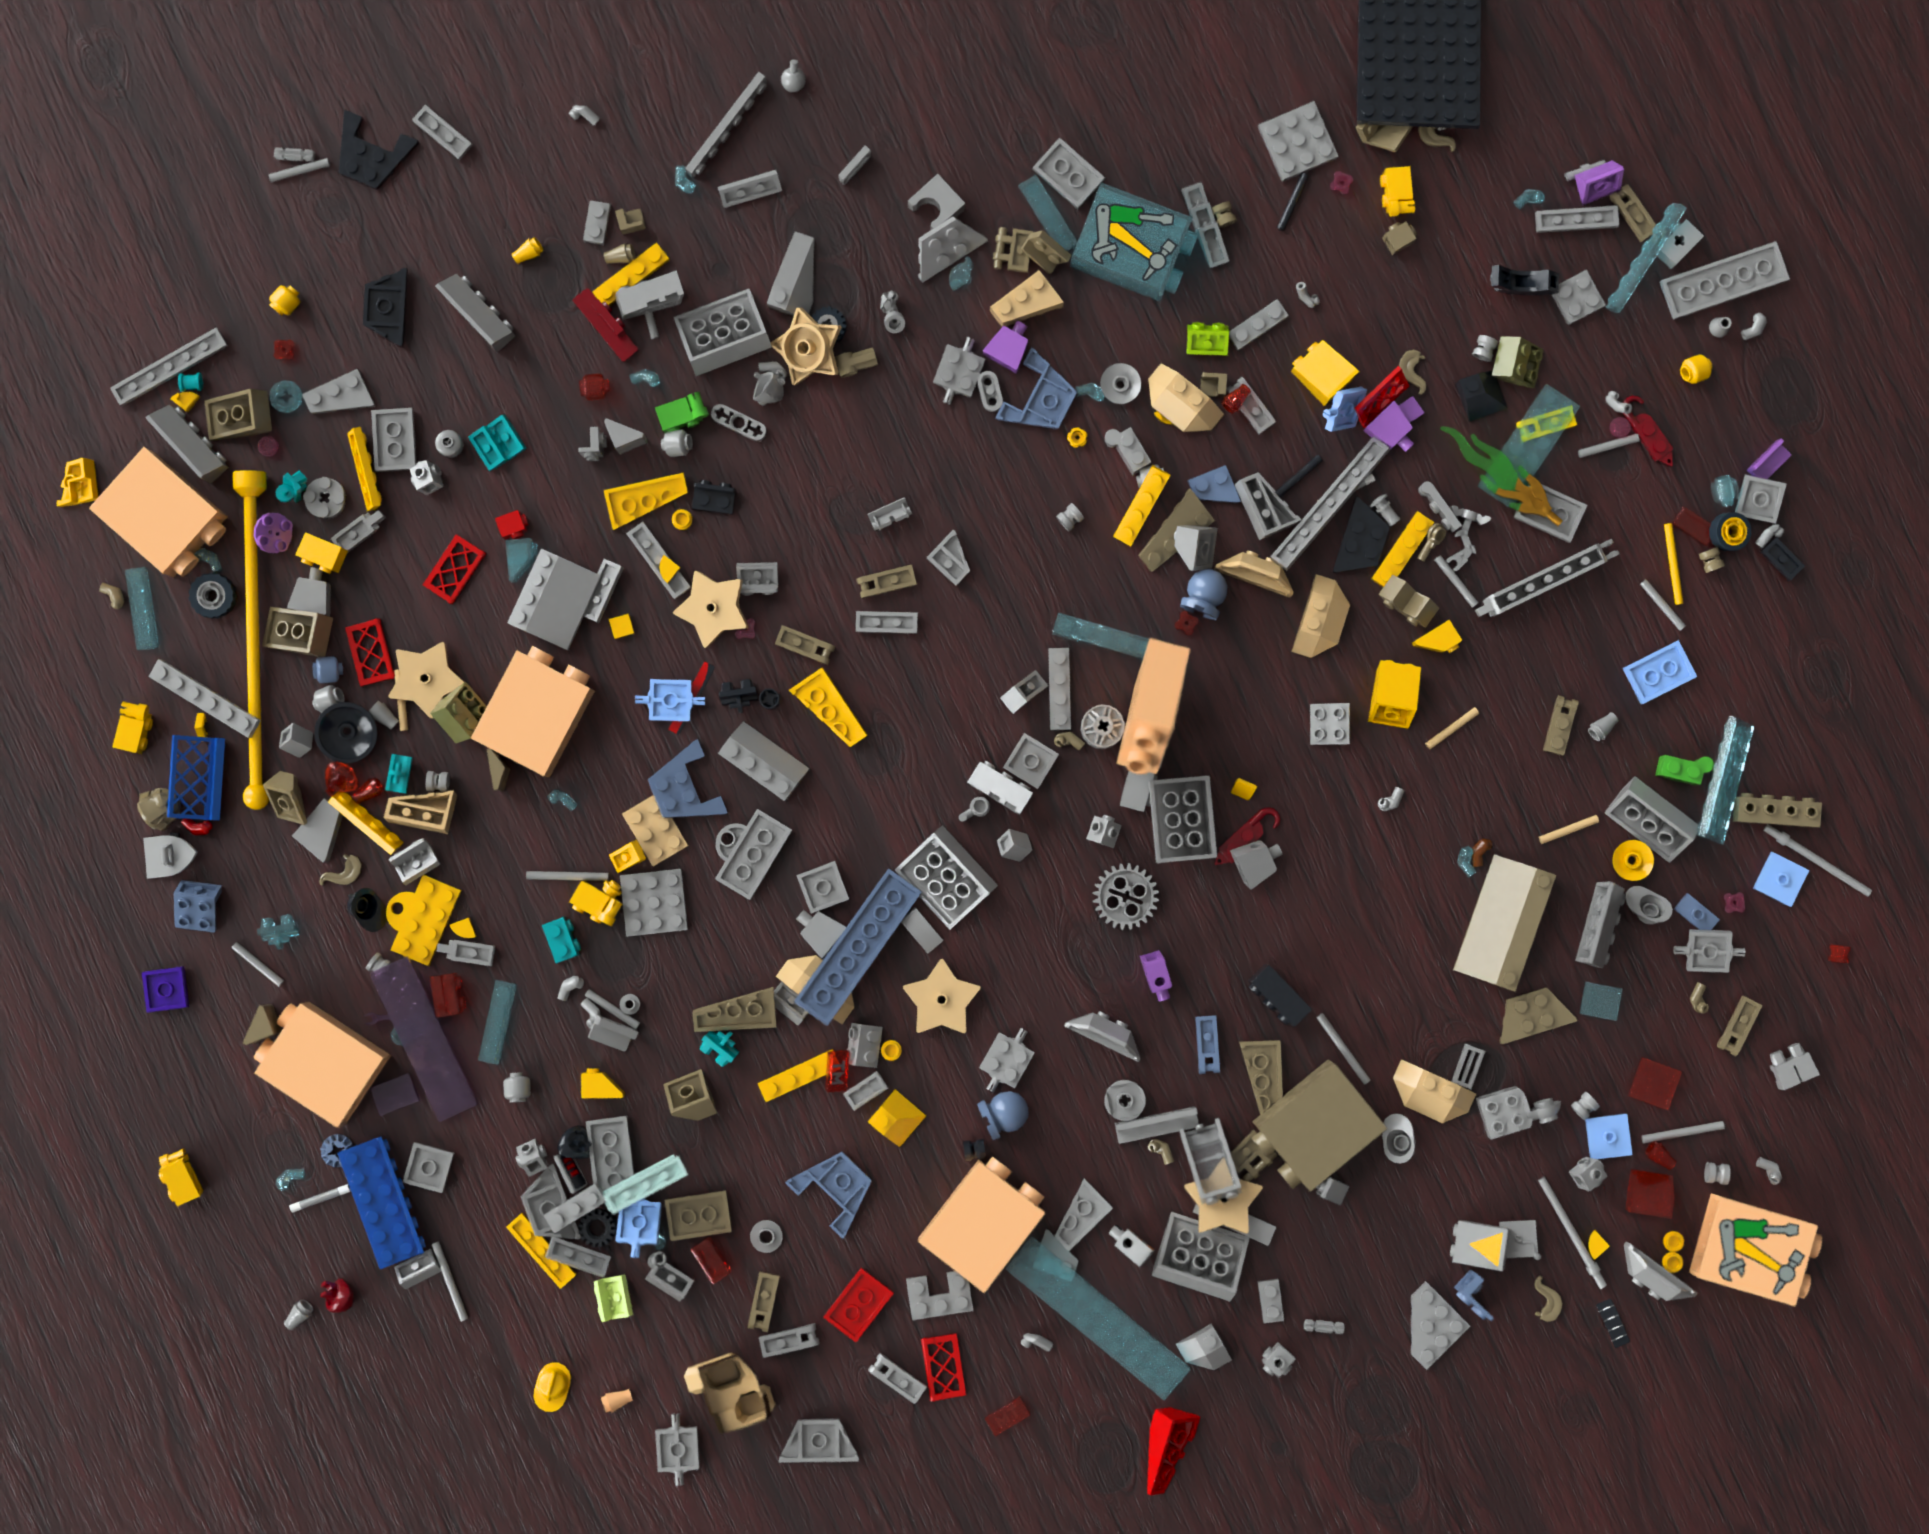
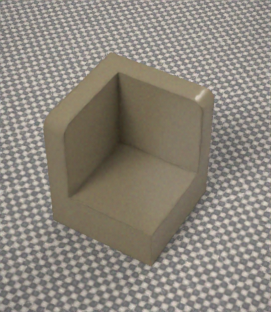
(630, 221)
(1213, 384)

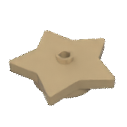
(795, 342)
(726, 607)
(413, 667)
(941, 983)
(1230, 1214)

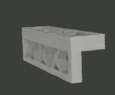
(1156, 1124)

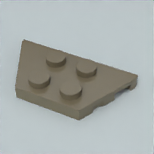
(1533, 1014)

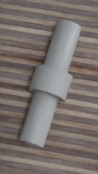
(1570, 175)

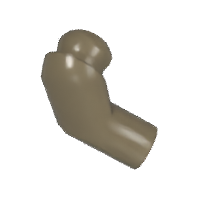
(115, 595)
(1068, 738)
(1697, 1000)
(1161, 1148)

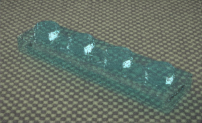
(1047, 213)
(141, 608)
(497, 1022)

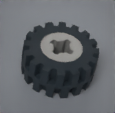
(833, 317)

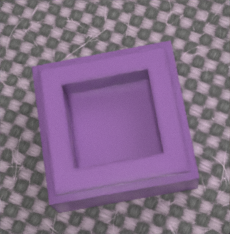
(1411, 409)

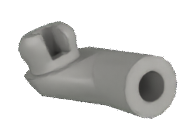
(584, 111)
(1617, 406)
(568, 985)
(1037, 1340)

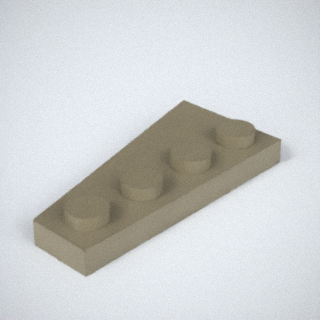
(1161, 546)

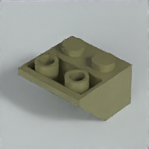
(1517, 361)
(459, 713)

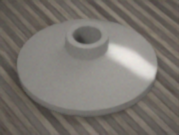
(1120, 373)

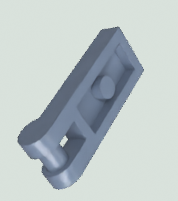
(1207, 1043)

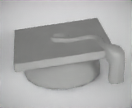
(1522, 1239)

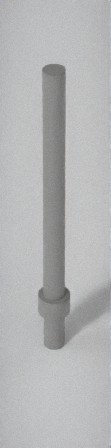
(1784, 839)
(1592, 1267)

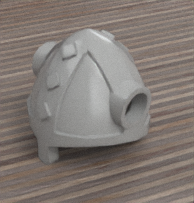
(768, 388)

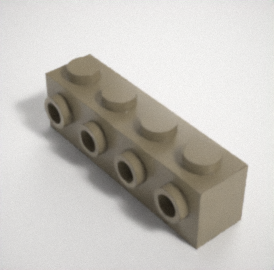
(1777, 812)

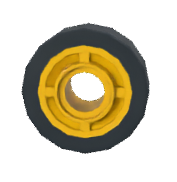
(1720, 531)

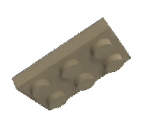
(698, 1215)

